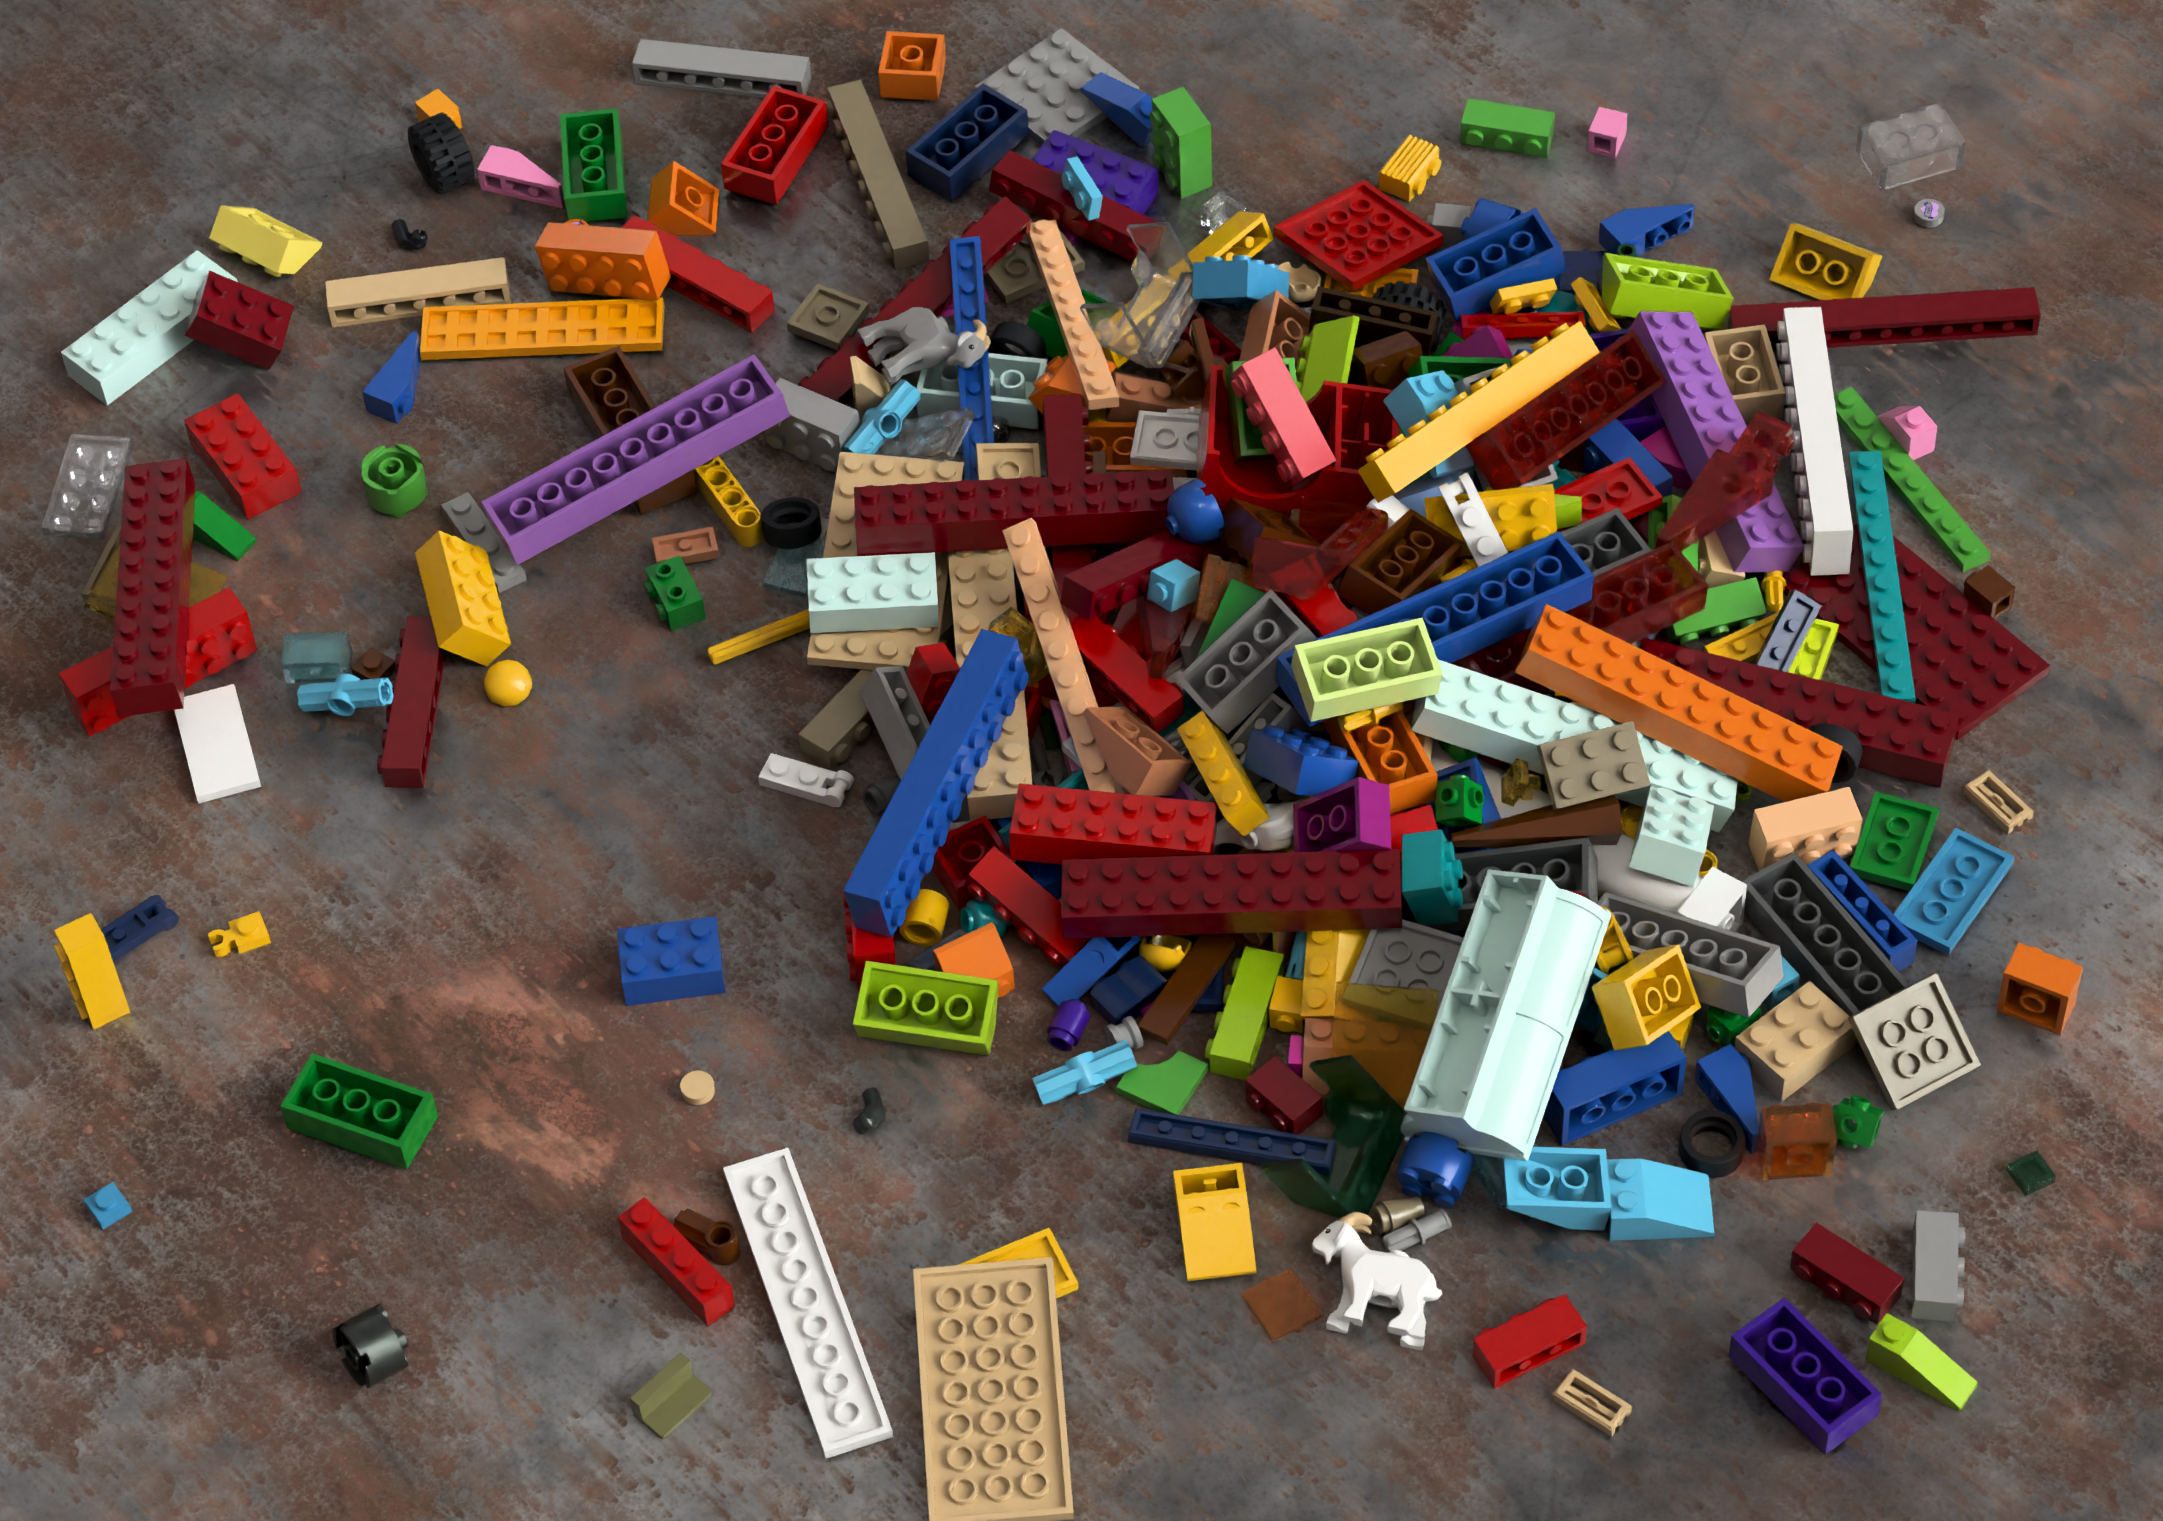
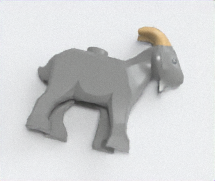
(923, 343)

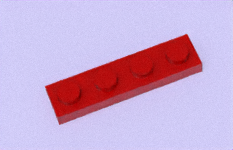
(1520, 324)

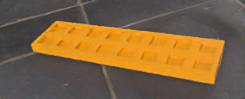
(541, 328)

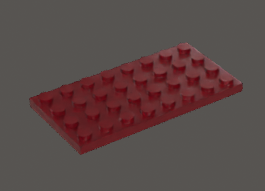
(1956, 649)

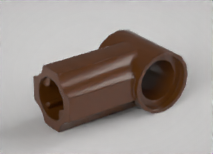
(708, 1235)

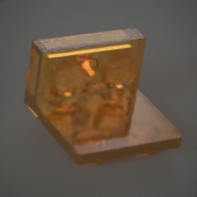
(1213, 584)

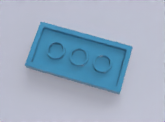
(1953, 890)

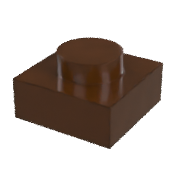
(373, 665)

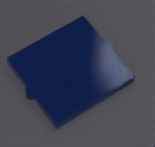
(1581, 264)

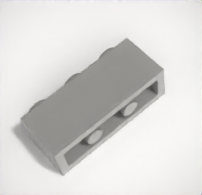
(1937, 1266)

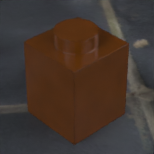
(1990, 591)

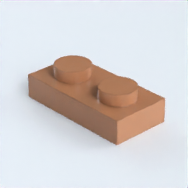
(690, 545)

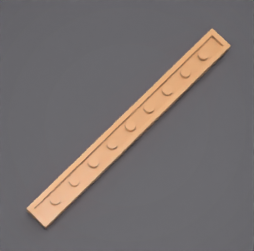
(1066, 300)
(1058, 648)

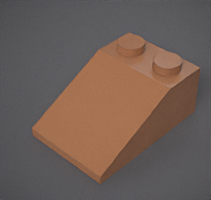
(1136, 753)

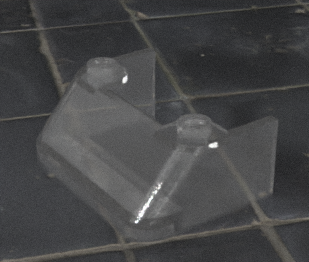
(1160, 306)

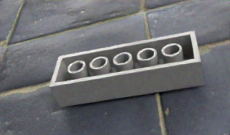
(1724, 965)

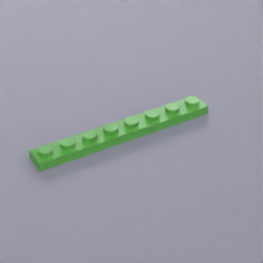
(1910, 482)

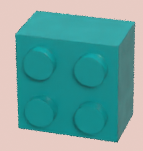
(1431, 877)

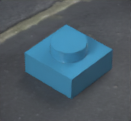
(107, 1205)

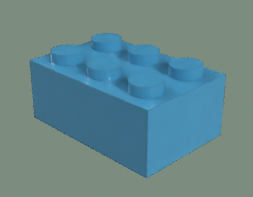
(1236, 282)

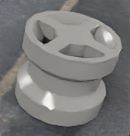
(1126, 1030)

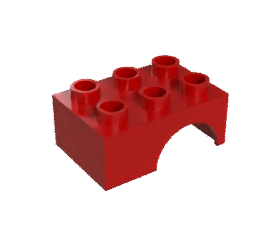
(1350, 420)

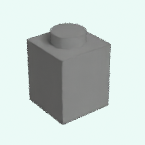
(1448, 221)

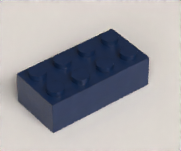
(967, 142)

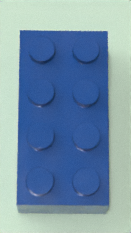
(1496, 259)
(1614, 1087)

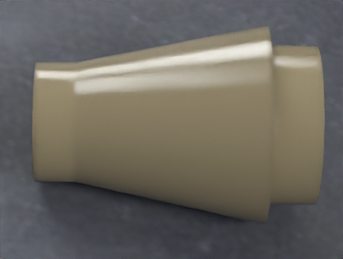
(1394, 1214)

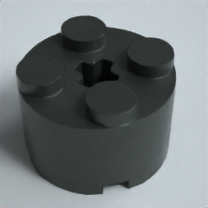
(371, 1346)

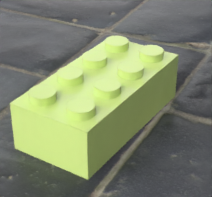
(1366, 669)

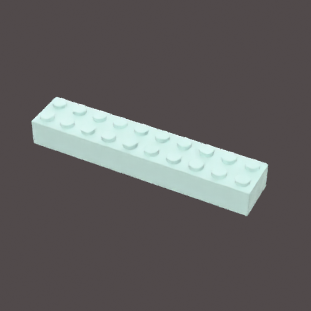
(1513, 720)

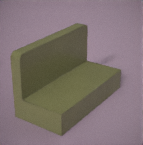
(669, 1397)

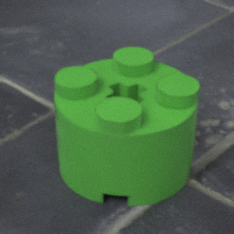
(394, 479)

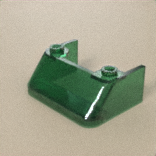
(1365, 1138)

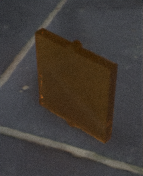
(1282, 1305)

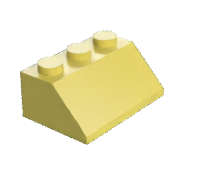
(262, 240)

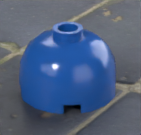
(1193, 514)

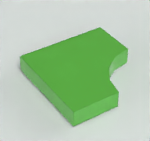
(1164, 1085)

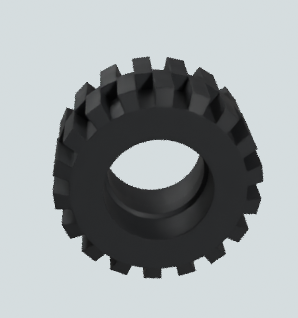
(441, 153)
(1416, 297)

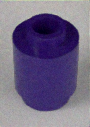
(1068, 1025)

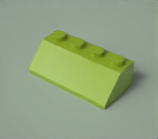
(1663, 286)
(1326, 355)
(927, 1008)

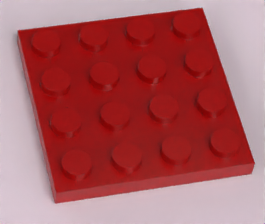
(1358, 235)

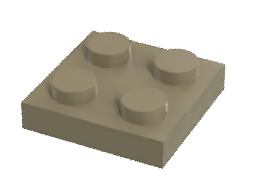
(828, 316)

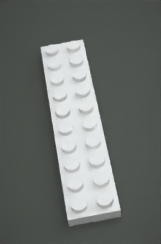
(807, 1303)

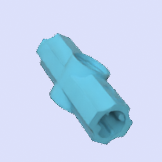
(892, 411)
(345, 694)
(1085, 1072)

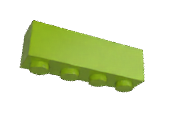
(1246, 1013)

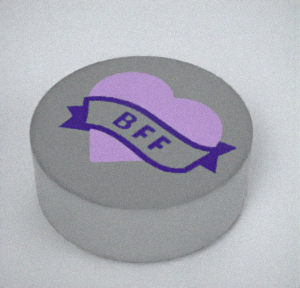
(1929, 213)

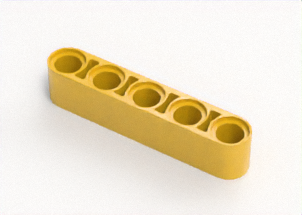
(729, 502)

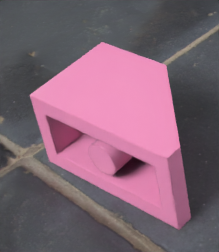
(1911, 429)

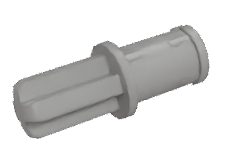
(1417, 1231)

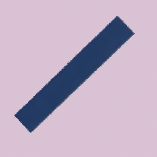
(1229, 1140)

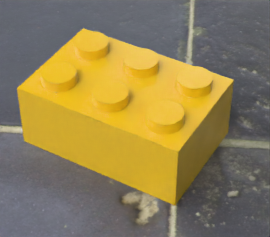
(1646, 997)

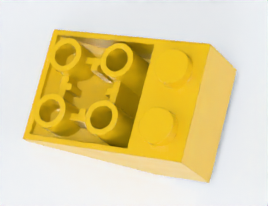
(1214, 1221)

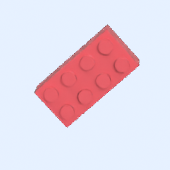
(1282, 417)

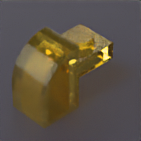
(1017, 626)

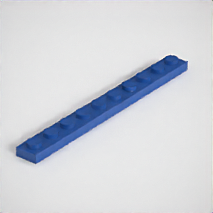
(975, 380)

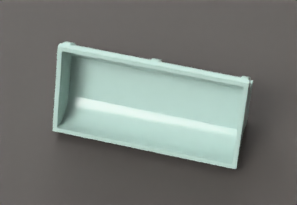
(1506, 1016)

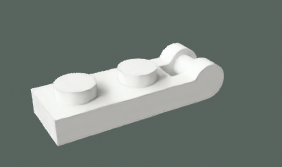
(1473, 521)
(805, 780)

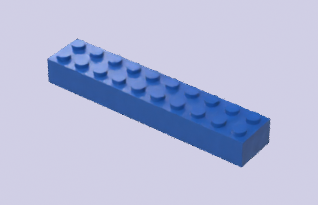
(1477, 605)
(936, 784)

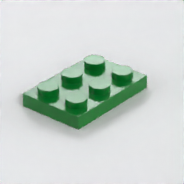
(1894, 841)

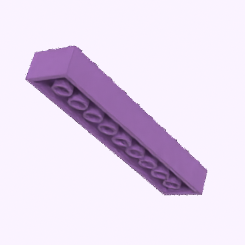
(1705, 418)
(635, 459)

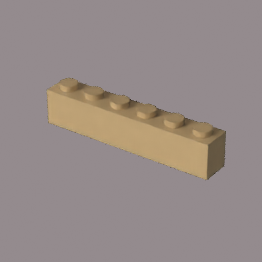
(408, 291)

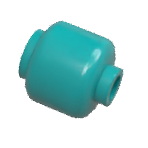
(978, 914)

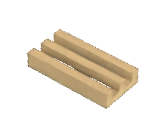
(1994, 805)
(1599, 1416)

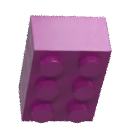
(1344, 818)

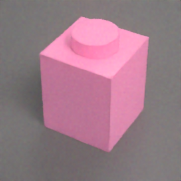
(1607, 132)

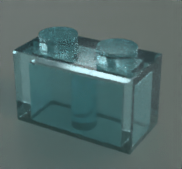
(316, 656)

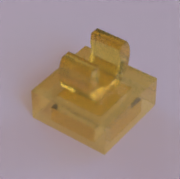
(1518, 783)

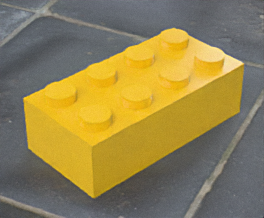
(462, 598)

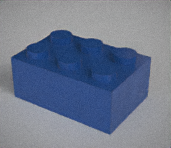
(1617, 443)
(1297, 760)
(671, 961)

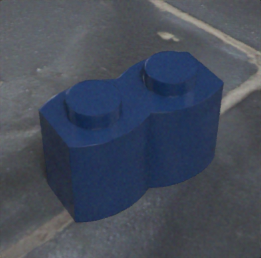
(1127, 991)

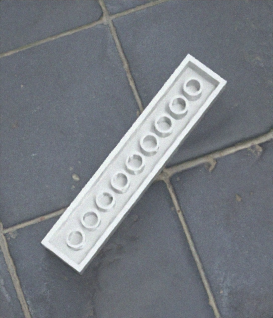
(1817, 442)

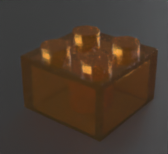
(1796, 1141)

